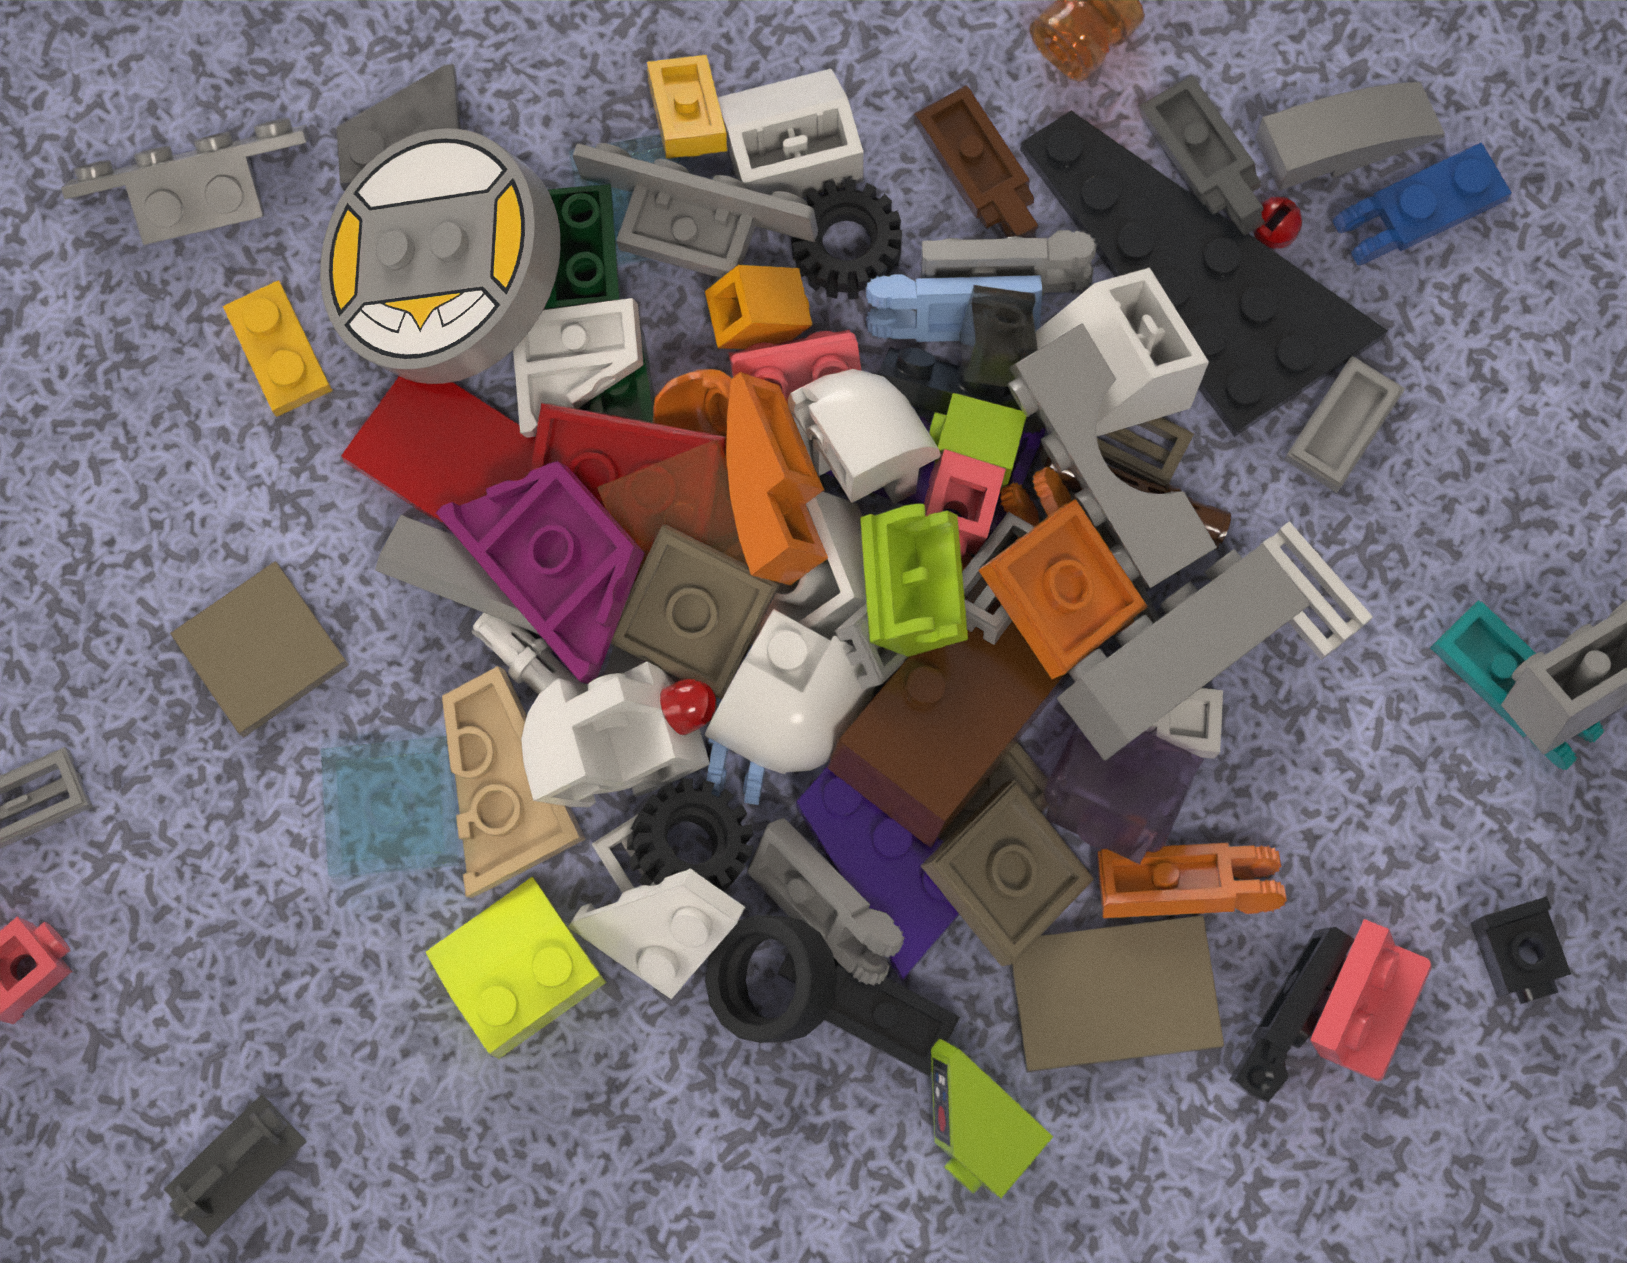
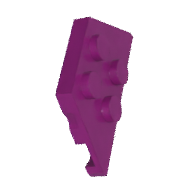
(554, 559)

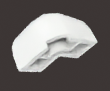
(862, 433)
(790, 698)
(605, 739)

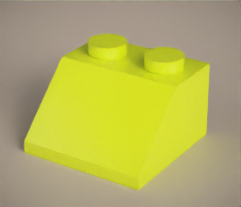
(514, 968)

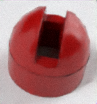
(1286, 229)
(688, 705)

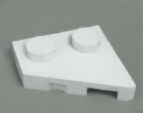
(575, 356)
(661, 928)

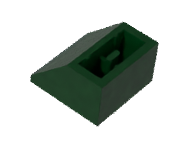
(587, 247)

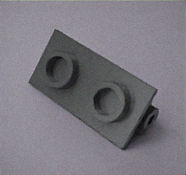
(234, 1166)

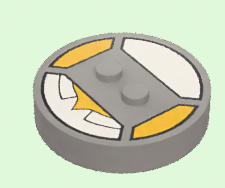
(440, 256)

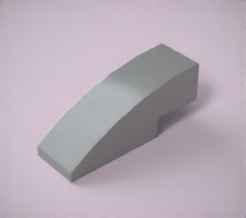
(1346, 132)

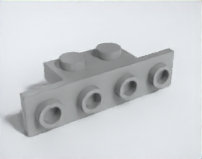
(194, 188)
(691, 217)

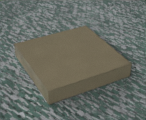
(693, 611)
(259, 649)
(1007, 873)

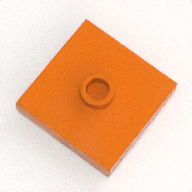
(1063, 589)

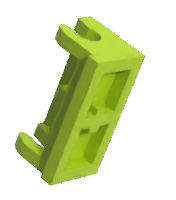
(913, 580)

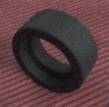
(813, 988)

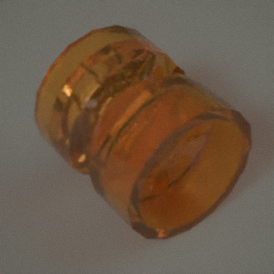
(1079, 32)

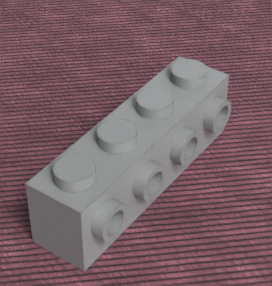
(1182, 651)
(1572, 684)

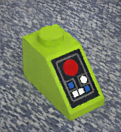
(980, 1124)

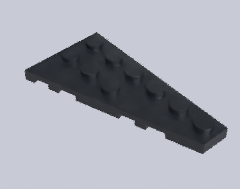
(1247, 307)

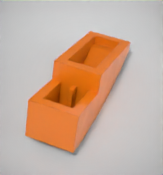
(770, 483)

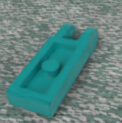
(1485, 656)

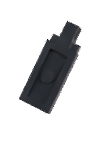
(1291, 1014)
(885, 1016)

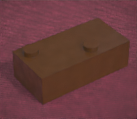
(944, 727)

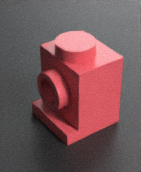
(969, 489)
(47, 948)

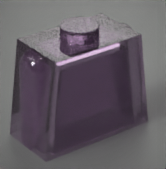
(1121, 801)

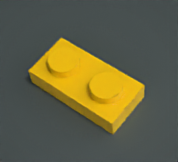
(686, 107)
(277, 348)

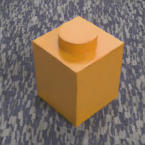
(758, 306)

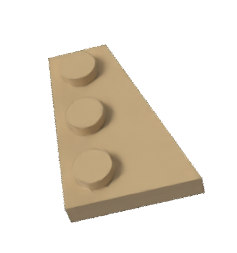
(497, 814)

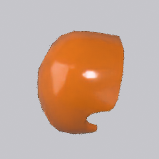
(695, 402)

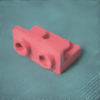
(798, 361)
(1370, 1003)

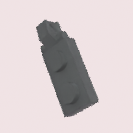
(1206, 152)

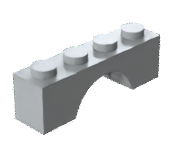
(1065, 389)

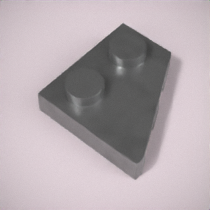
(414, 109)

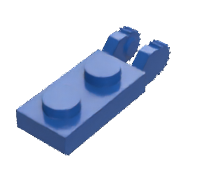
(1426, 203)

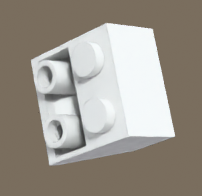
(793, 135)
(1142, 343)

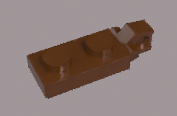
(978, 162)

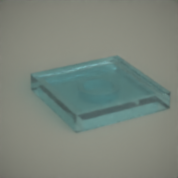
(389, 807)

